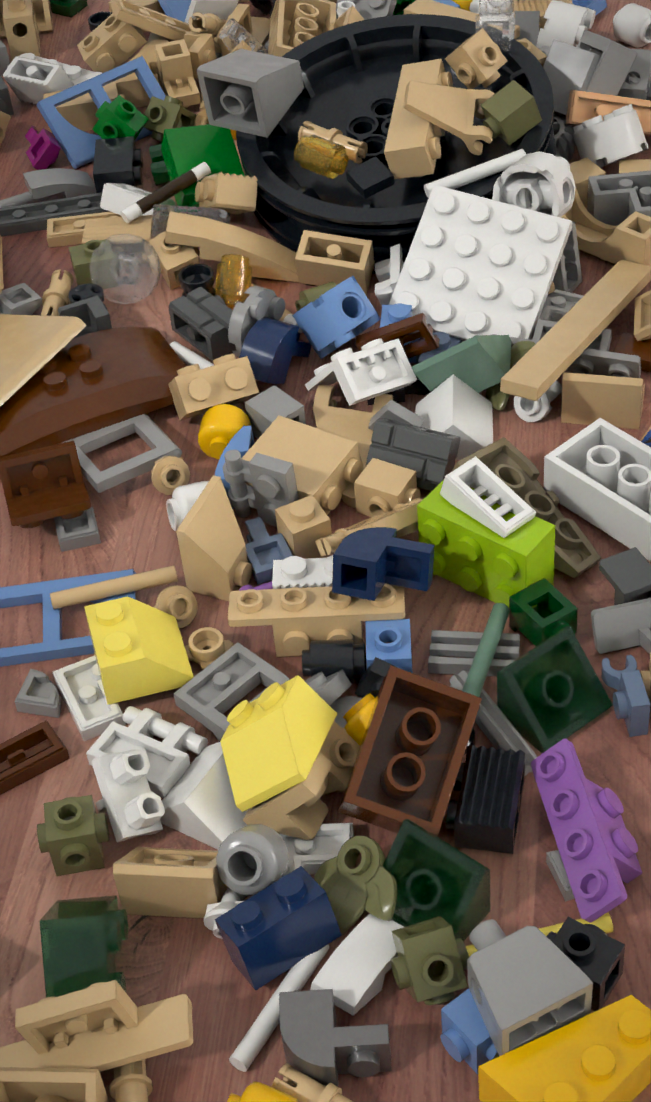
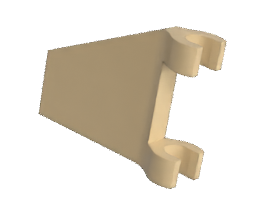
(451, 110)
(346, 422)

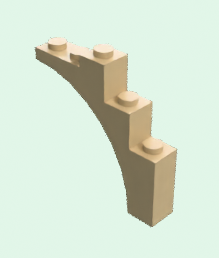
(82, 110)

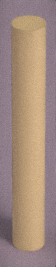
(113, 587)

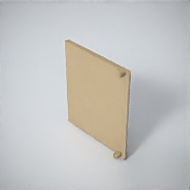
(29, 344)

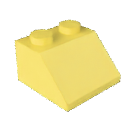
(136, 649)
(274, 740)

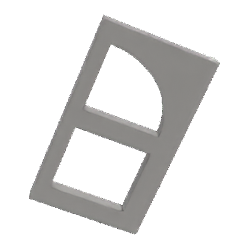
(129, 469)

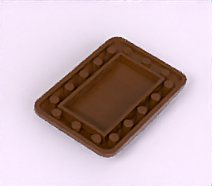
(90, 387)

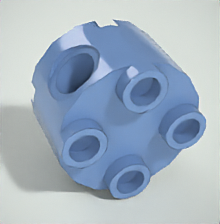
(336, 317)

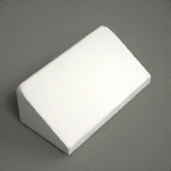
(120, 196)

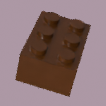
(410, 753)

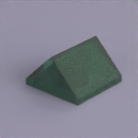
(551, 691)
(436, 881)

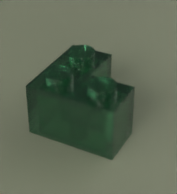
(82, 943)

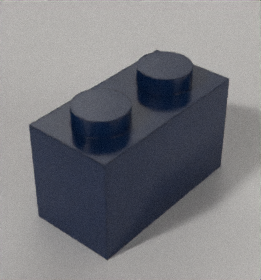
(278, 927)

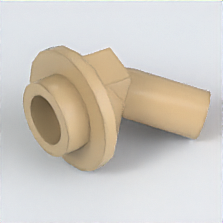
(169, 474)

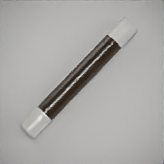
(165, 192)

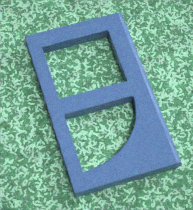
(80, 145)
(52, 646)

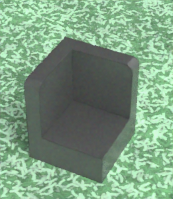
(91, 312)
(628, 575)

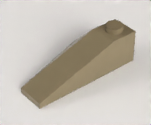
(572, 548)

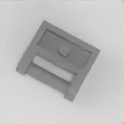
(223, 685)

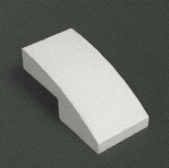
(359, 964)

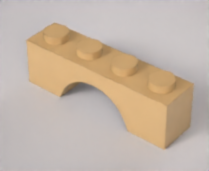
(609, 242)

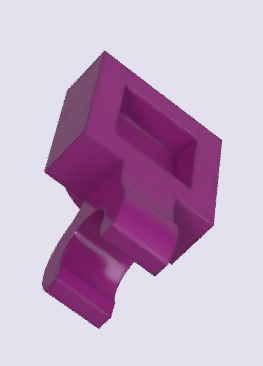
(43, 148)

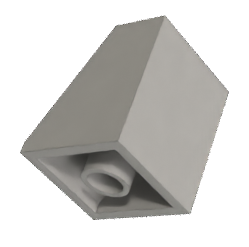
(249, 90)

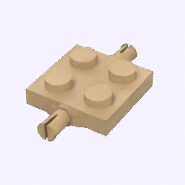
(402, 517)

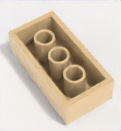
(298, 21)

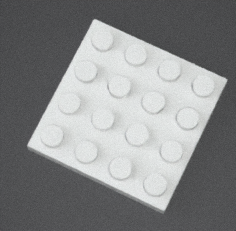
(480, 265)

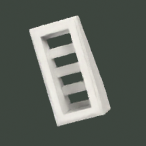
(478, 476)

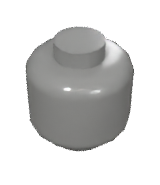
(252, 859)

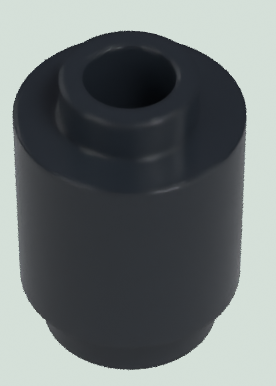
(333, 656)

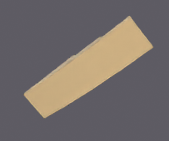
(218, 239)

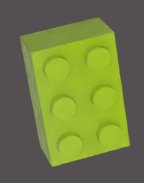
(480, 557)

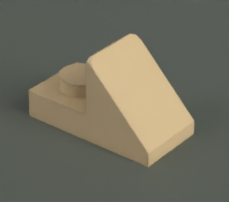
(298, 809)

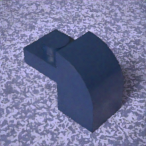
(270, 349)
(377, 557)

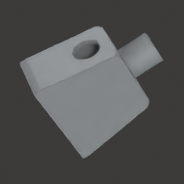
(524, 985)

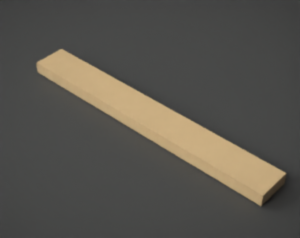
(575, 331)

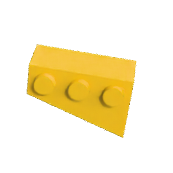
(584, 1061)

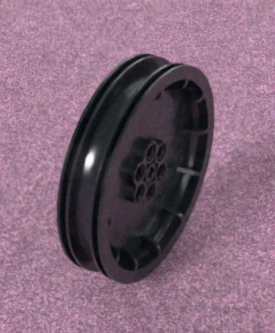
(353, 87)

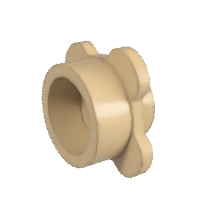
(206, 646)

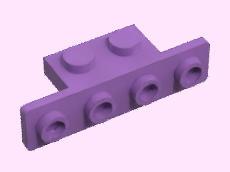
(587, 831)

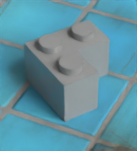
(618, 196)

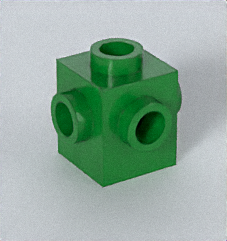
(119, 119)

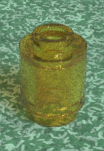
(321, 156)
(233, 279)

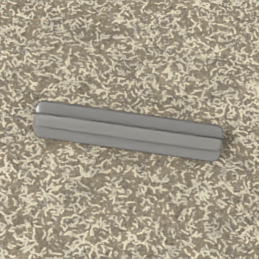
(496, 725)

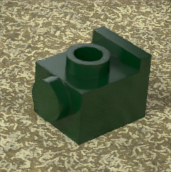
(547, 618)

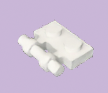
(166, 758)

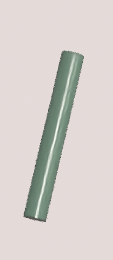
(486, 649)

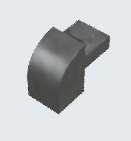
(320, 1047)

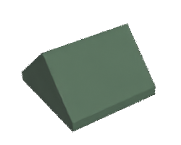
(476, 361)

